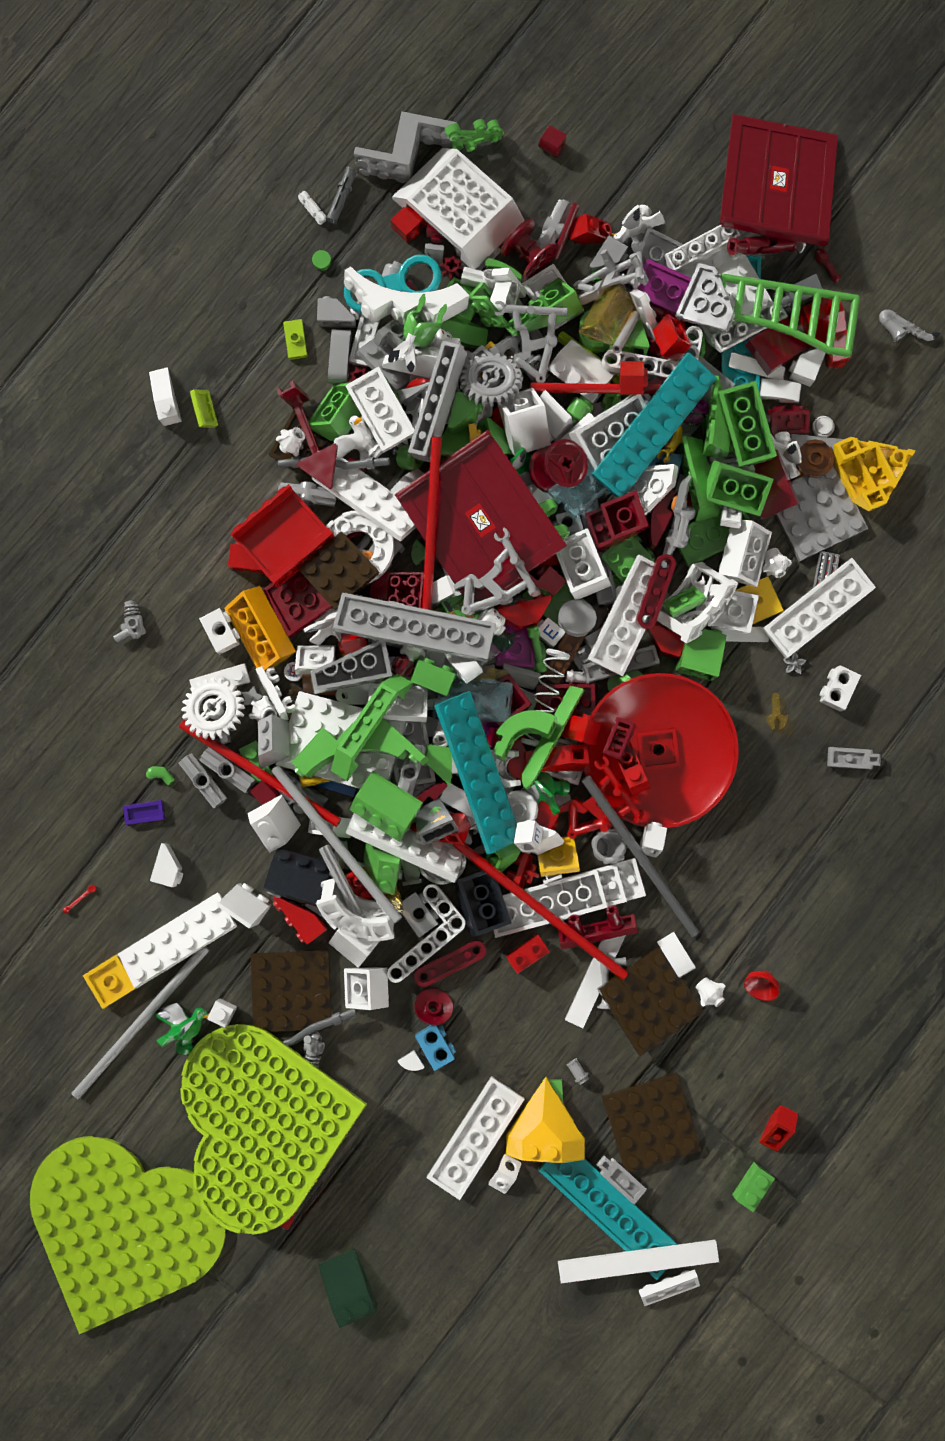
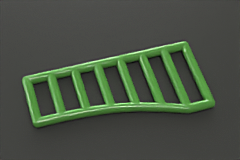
(792, 330)

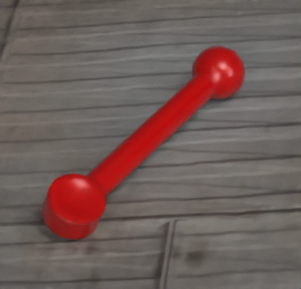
(92, 888)

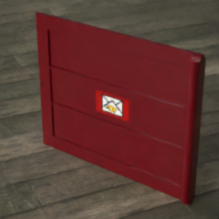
(779, 180)
(476, 500)

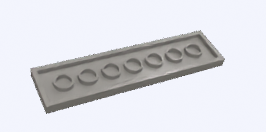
(414, 627)

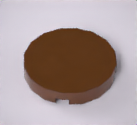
(816, 458)

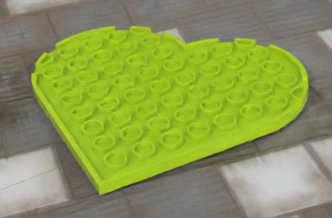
(264, 1126)
(118, 1230)

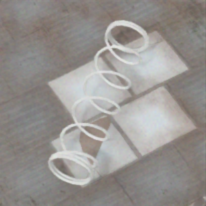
(562, 656)

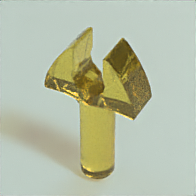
(776, 713)

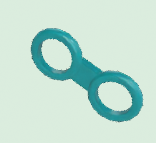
(397, 280)

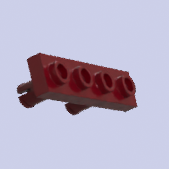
(599, 931)

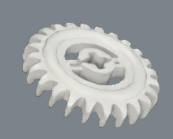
(225, 720)

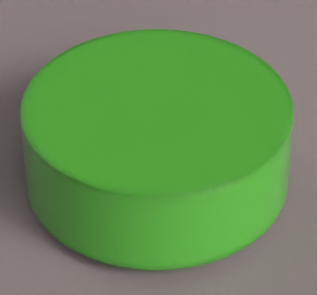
(321, 260)

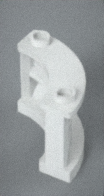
(721, 594)
(372, 925)

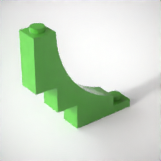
(384, 740)

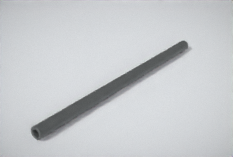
(640, 856)

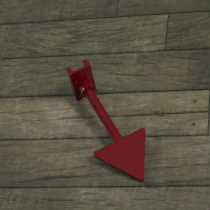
(321, 463)

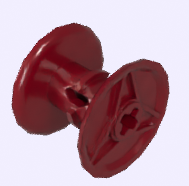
(528, 249)
(558, 464)

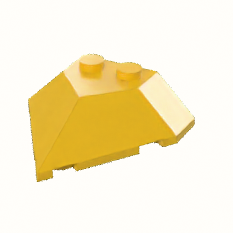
(869, 470)
(545, 1130)

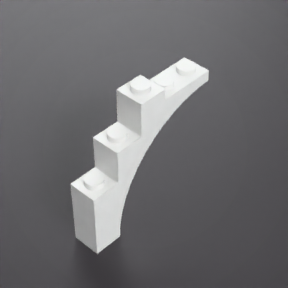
(381, 301)

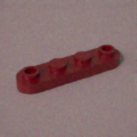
(655, 591)
(449, 963)

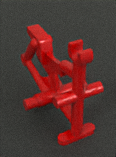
(602, 823)

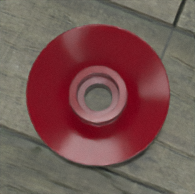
(433, 999)

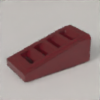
(623, 723)

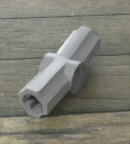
(312, 494)

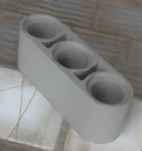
(339, 356)

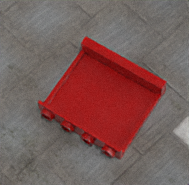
(282, 535)

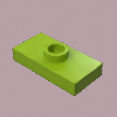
(295, 339)
(204, 408)

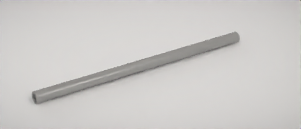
(337, 844)
(139, 1022)

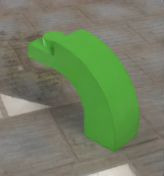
(520, 724)

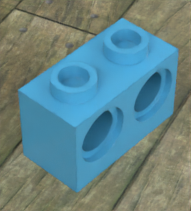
(431, 1047)

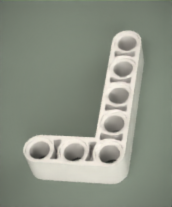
(656, 363)
(431, 938)

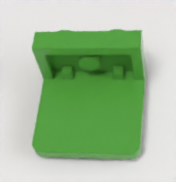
(481, 303)
(622, 556)

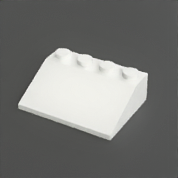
(604, 430)

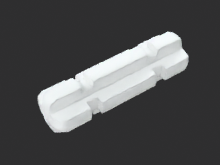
(312, 207)

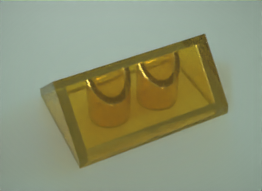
(608, 315)

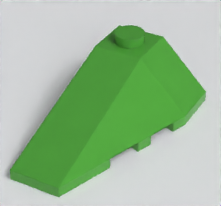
(555, 294)
(469, 334)
(717, 434)

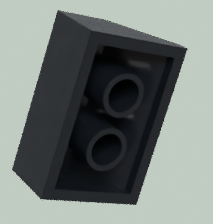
(296, 876)
(481, 903)

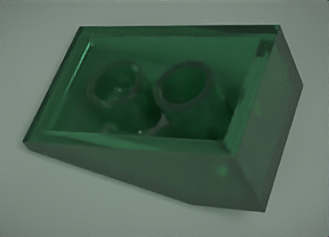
(347, 1288)

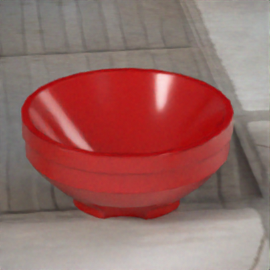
(762, 989)

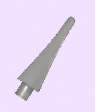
(409, 394)

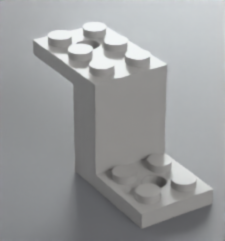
(401, 162)

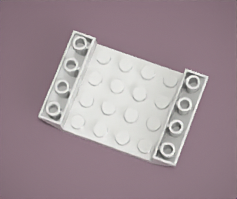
(461, 205)
(712, 251)

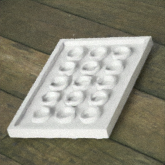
(316, 713)

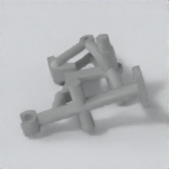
(611, 276)
(547, 342)
(500, 596)

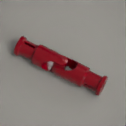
(761, 245)

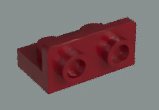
(789, 420)

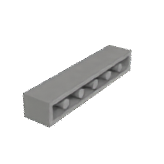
(437, 399)

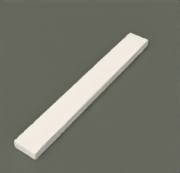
(638, 1261)

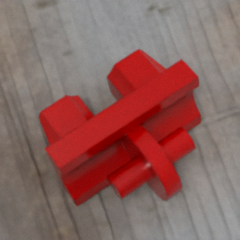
(525, 871)

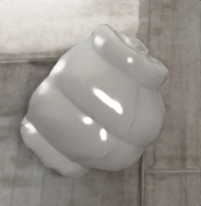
(608, 846)

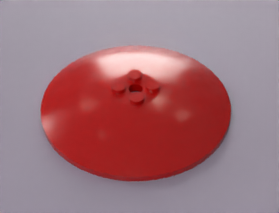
(696, 740)

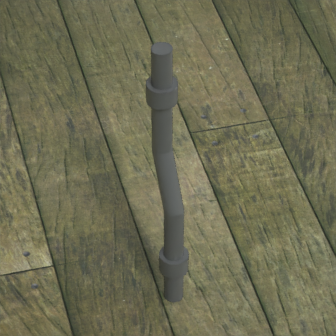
(369, 463)
(336, 1019)

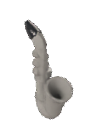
(899, 327)

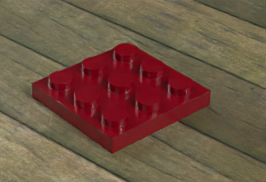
(296, 603)

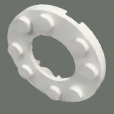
(384, 542)

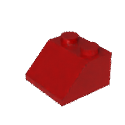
(823, 319)

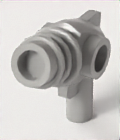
(133, 622)
(313, 1047)

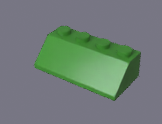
(747, 424)
(697, 466)

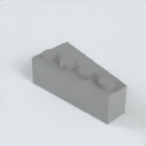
(355, 669)

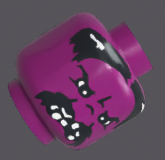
(698, 414)

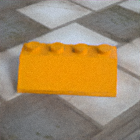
(259, 628)

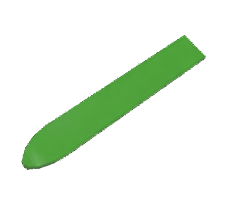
(545, 745)

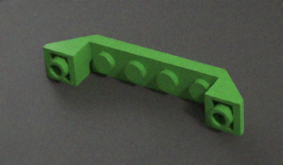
(366, 723)

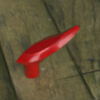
(416, 382)

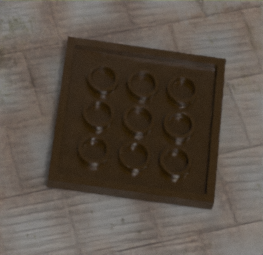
(290, 989)
(650, 1001)
(651, 1123)

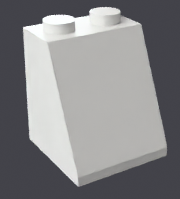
(525, 421)
(352, 948)

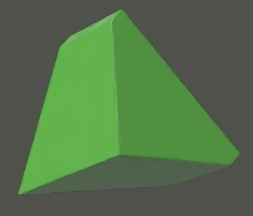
(440, 761)

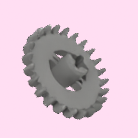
(491, 388)

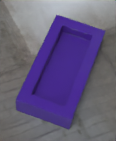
(144, 812)

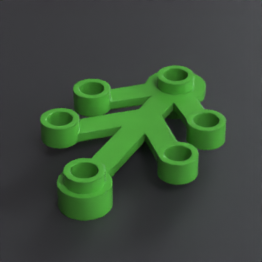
(473, 137)

